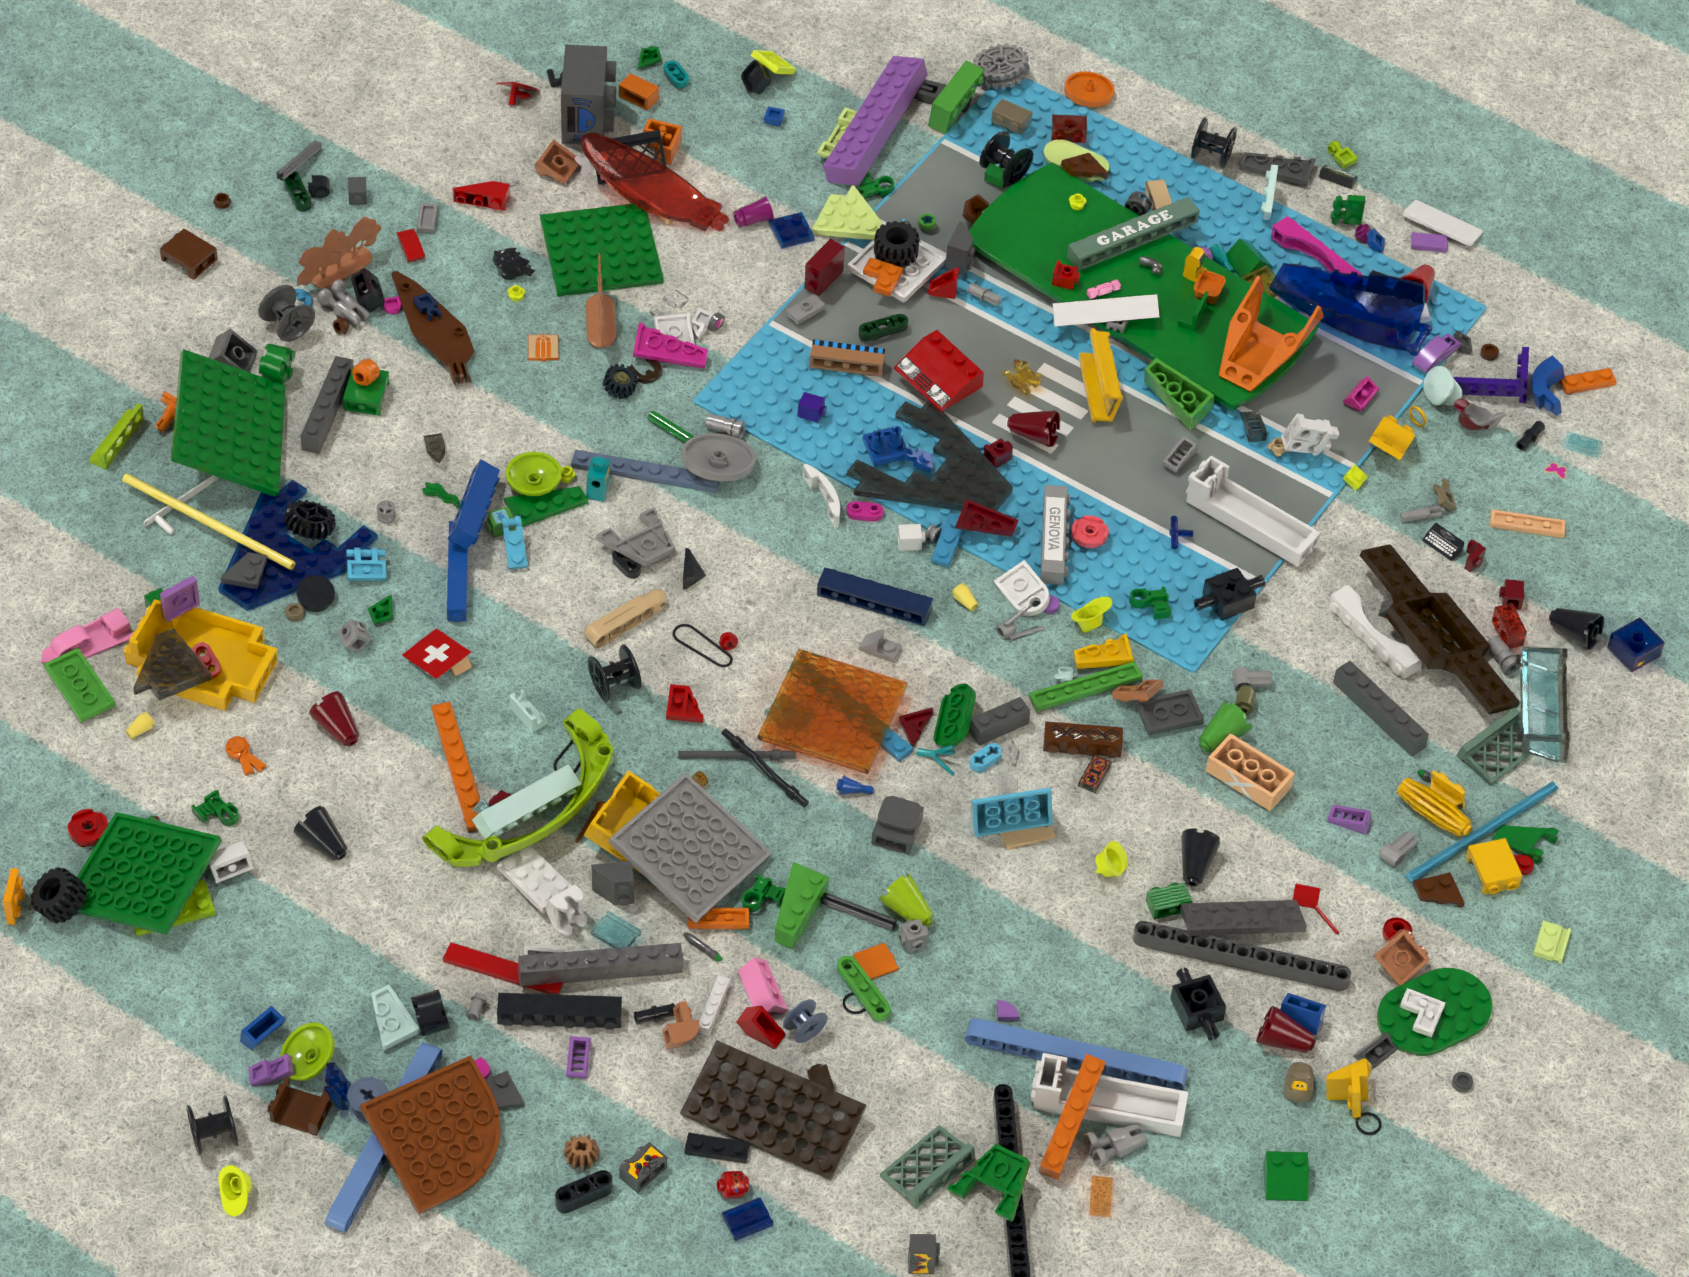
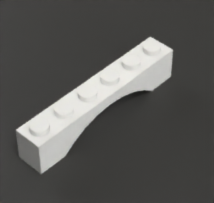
(1398, 656)

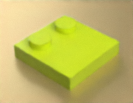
(773, 62)

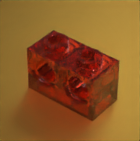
(1509, 625)

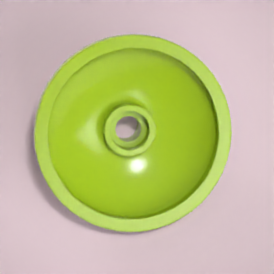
(533, 473)
(310, 1050)

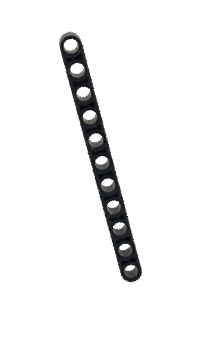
(1013, 1232)

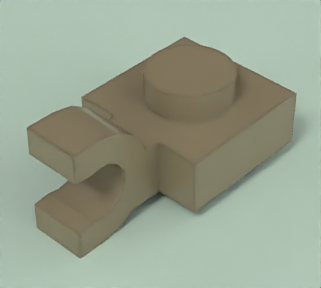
(1445, 497)

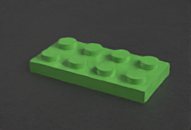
(79, 685)

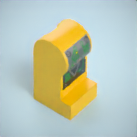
(1194, 264)

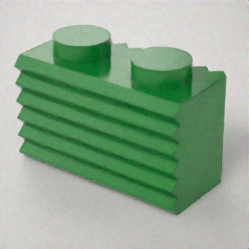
(1167, 900)

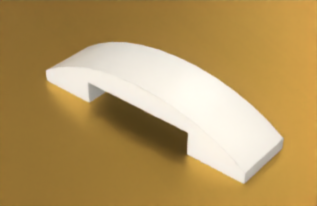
(816, 479)

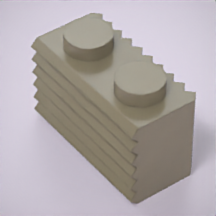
(1011, 116)

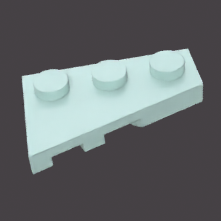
(1269, 190)
(392, 1018)

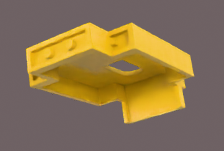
(235, 643)

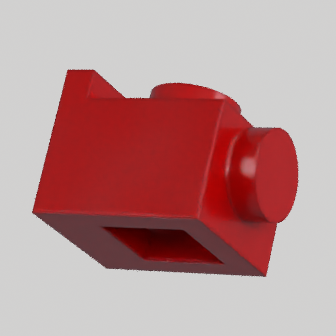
(1065, 276)

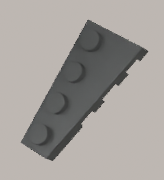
(1289, 170)
(504, 1091)

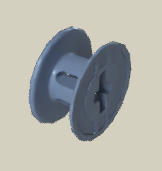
(802, 1018)
(363, 1091)

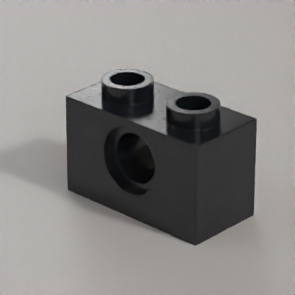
(367, 290)

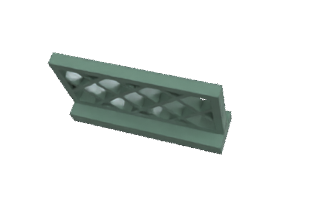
(1486, 738)
(940, 1174)

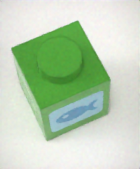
(494, 521)

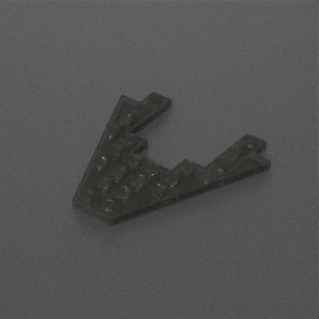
(960, 477)

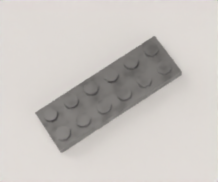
(1243, 917)

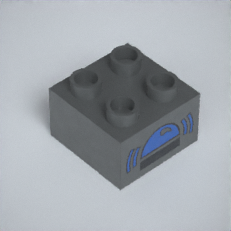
(586, 92)

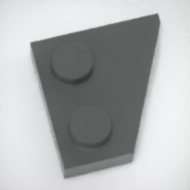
(246, 571)

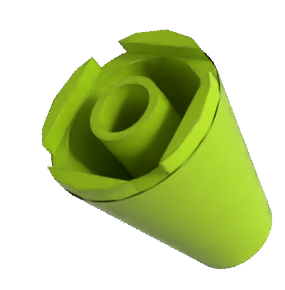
(907, 900)

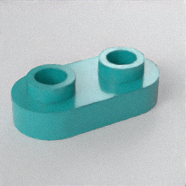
(676, 74)

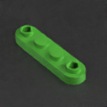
(863, 988)

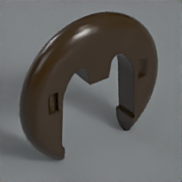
(650, 376)

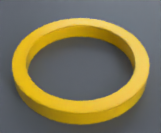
(1422, 414)

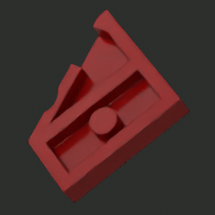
(683, 705)

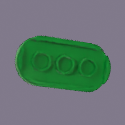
(955, 716)

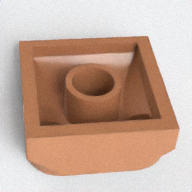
(556, 162)

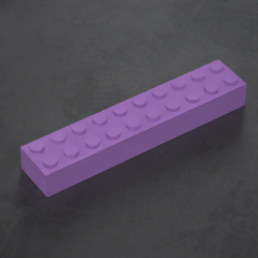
(875, 120)

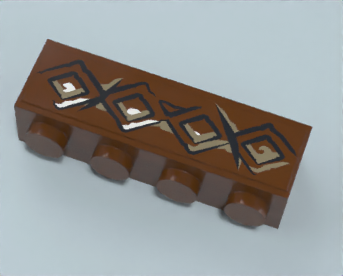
(1083, 739)

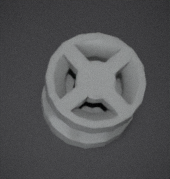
(383, 507)

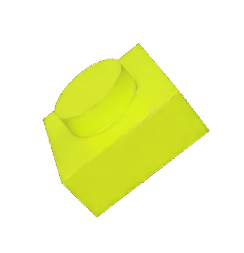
(1355, 477)

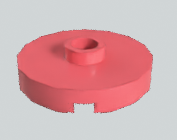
(1089, 532)

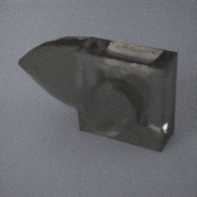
(435, 446)

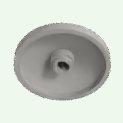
(718, 457)

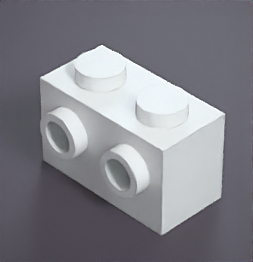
(230, 862)

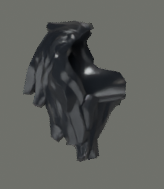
(511, 263)

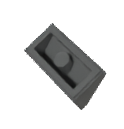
(1377, 1050)

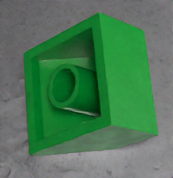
(1286, 1176)

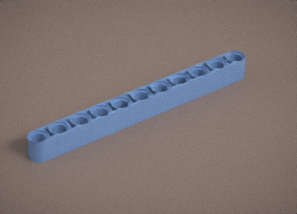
(1034, 1044)
(372, 1156)

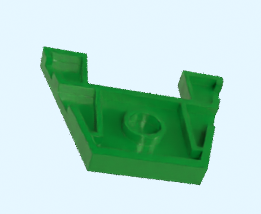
(1000, 1171)

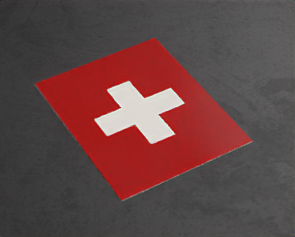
(436, 653)

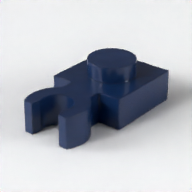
(427, 304)

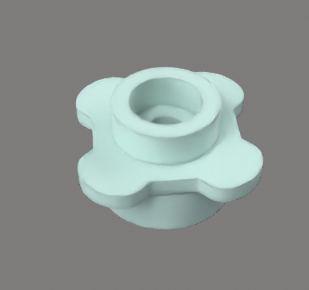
(1065, 674)

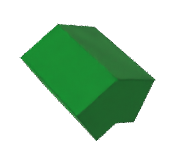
(994, 175)

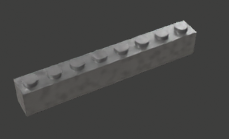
(600, 964)

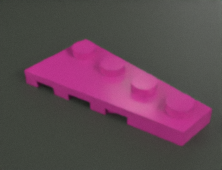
(660, 347)

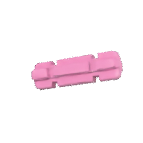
(1103, 289)

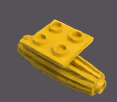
(1438, 802)

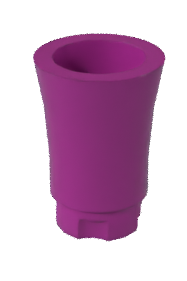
(753, 213)

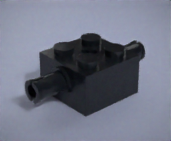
(1229, 593)
(1198, 1003)

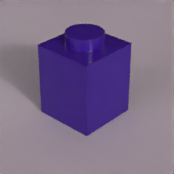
(811, 407)

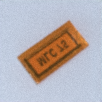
(1100, 1196)

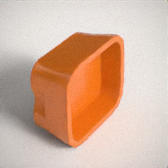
(1211, 283)

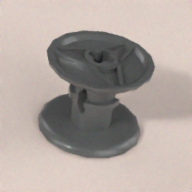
(293, 320)

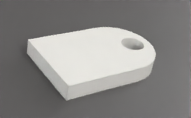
(1022, 587)

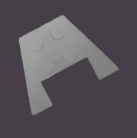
(644, 546)

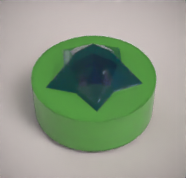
(927, 221)

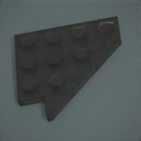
(170, 667)

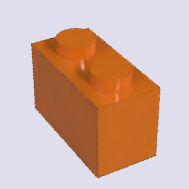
(638, 92)

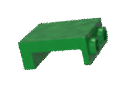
(366, 398)

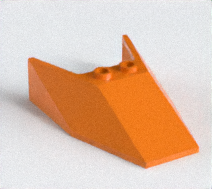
(1255, 350)

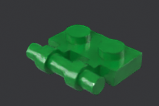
(1353, 211)

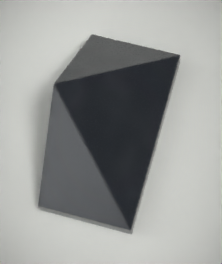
(692, 570)

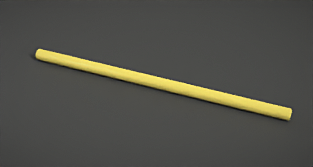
(208, 521)

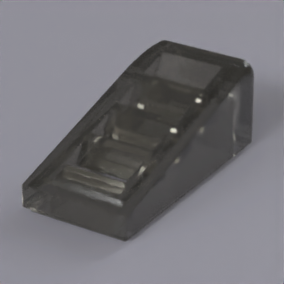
(1251, 433)

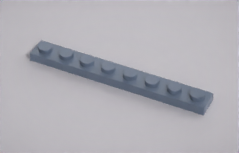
(647, 471)

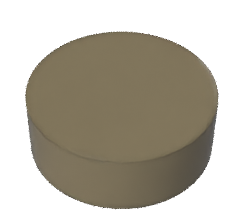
(294, 612)

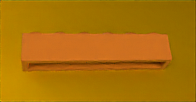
(1072, 1117)

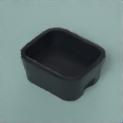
(756, 77)

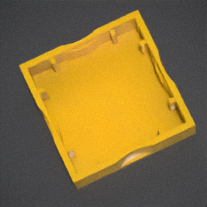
(623, 805)

